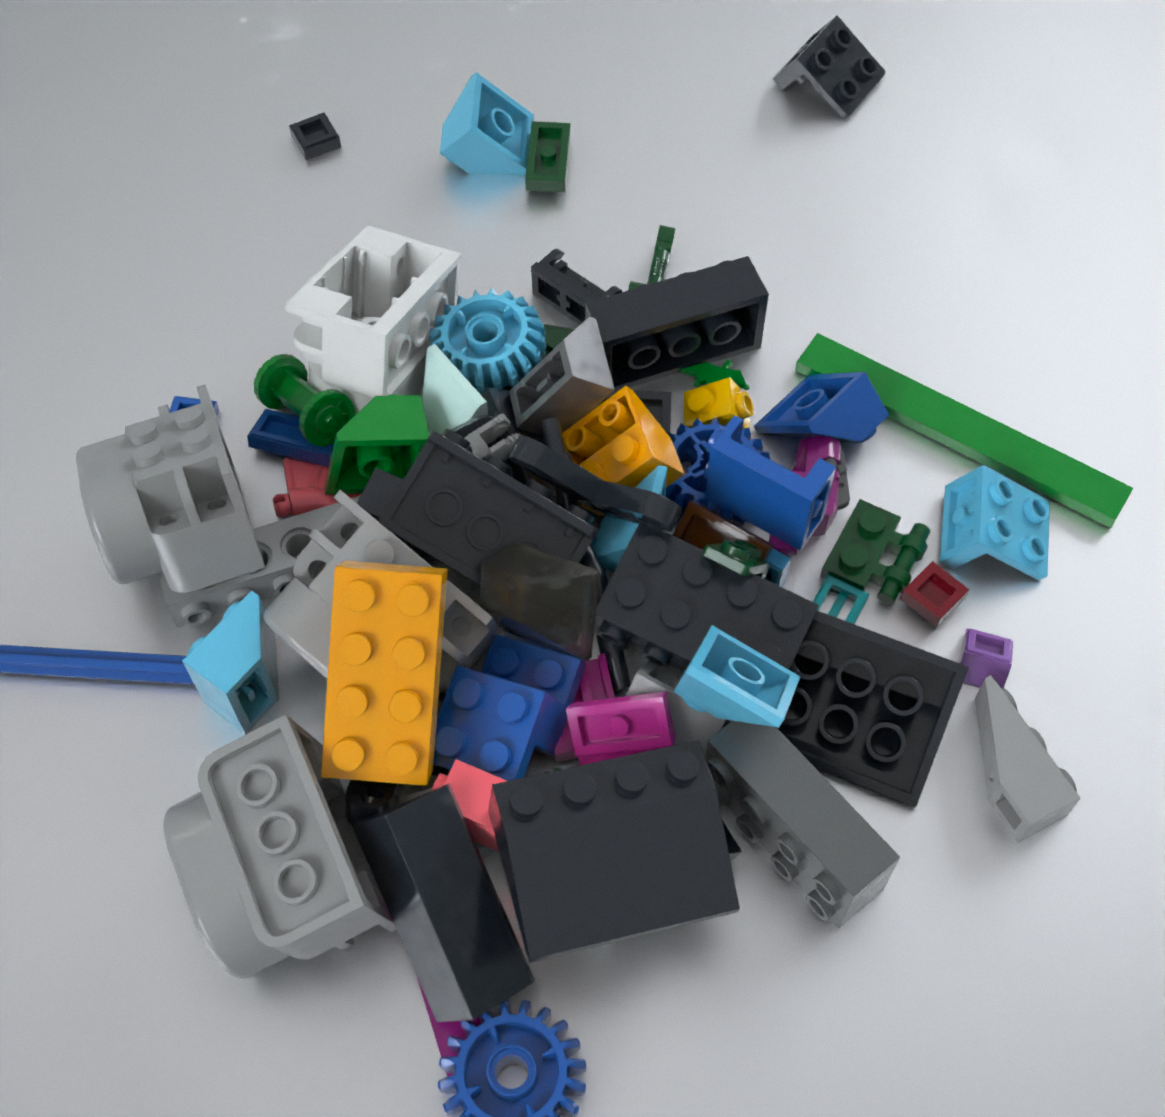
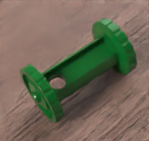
(284, 384)

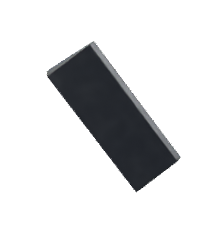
(444, 905)

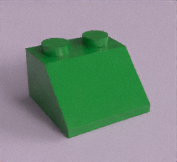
(380, 436)

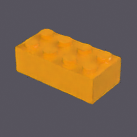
(383, 672)

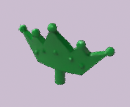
(708, 373)

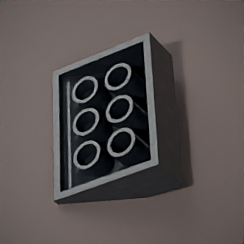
(870, 706)
(613, 850)

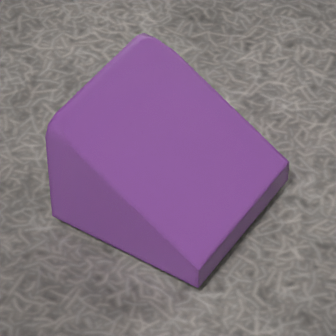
(986, 656)

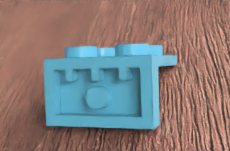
(996, 518)

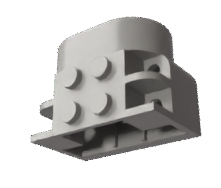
(169, 501)
(304, 607)
(271, 854)

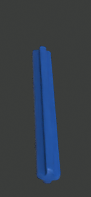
(93, 664)

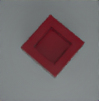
(934, 594)

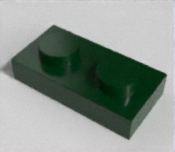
(548, 156)

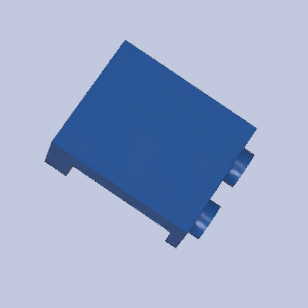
(764, 490)

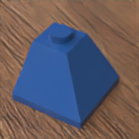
(827, 406)

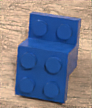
(507, 708)

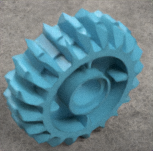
(490, 338)

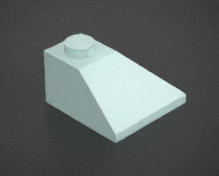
(447, 394)

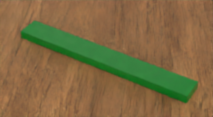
(976, 434)

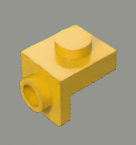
(718, 400)

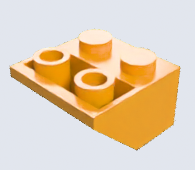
(622, 442)

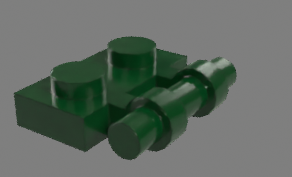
(863, 544)

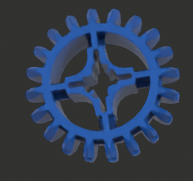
(691, 446)

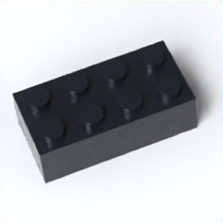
(681, 321)

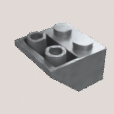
(565, 382)

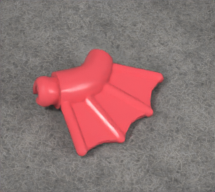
(304, 489)

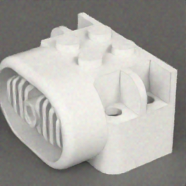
(373, 314)

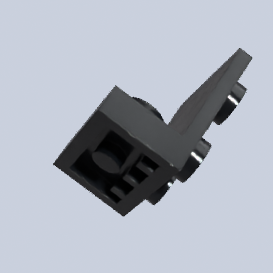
(835, 66)

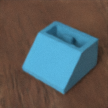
(237, 665)

